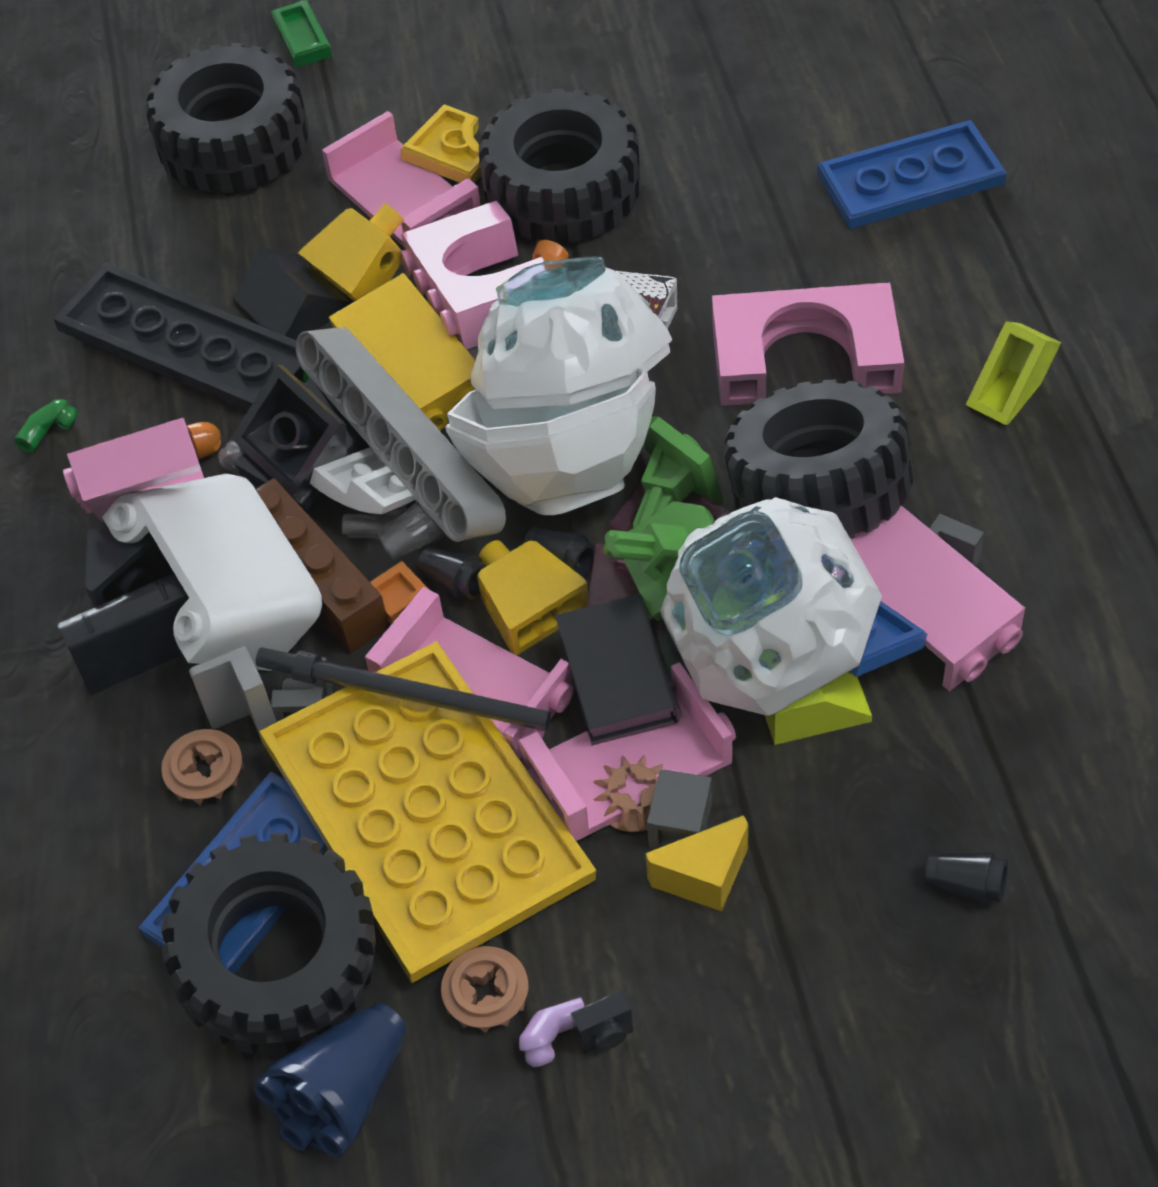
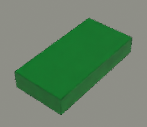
(301, 33)

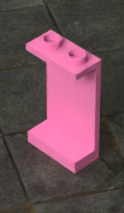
(371, 173)
(942, 594)
(482, 664)
(567, 772)

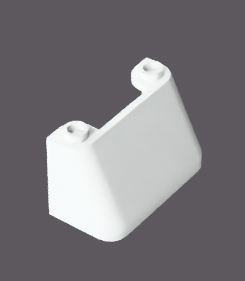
(230, 561)

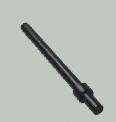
(310, 667)

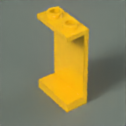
(411, 346)

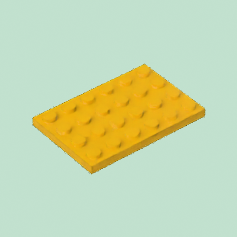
(427, 814)

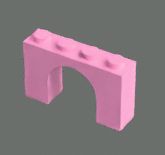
(450, 249)
(853, 315)
(130, 465)

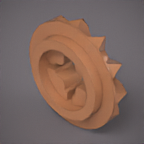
(216, 750)
(633, 817)
(479, 967)

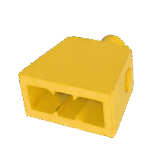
(356, 252)
(527, 591)

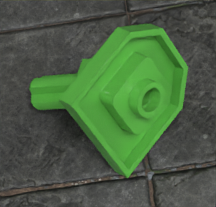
(674, 470)
(653, 548)

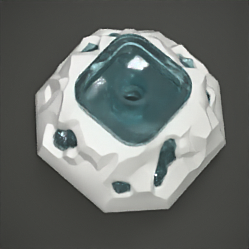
(565, 336)
(769, 605)

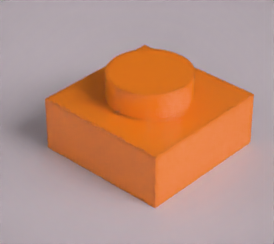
(397, 589)

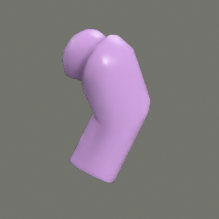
(544, 1028)

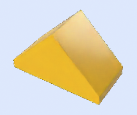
(701, 864)

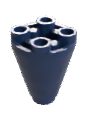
(333, 1080)

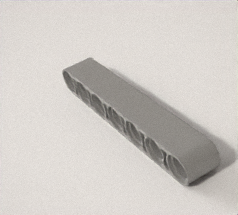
(401, 434)

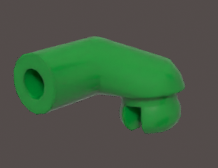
(42, 420)

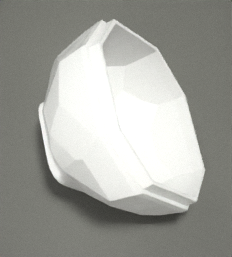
(555, 454)

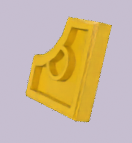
(446, 145)

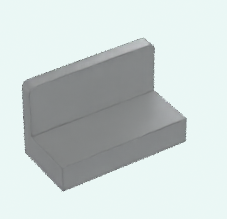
(232, 689)

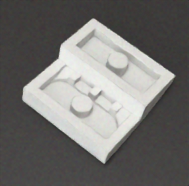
(361, 483)

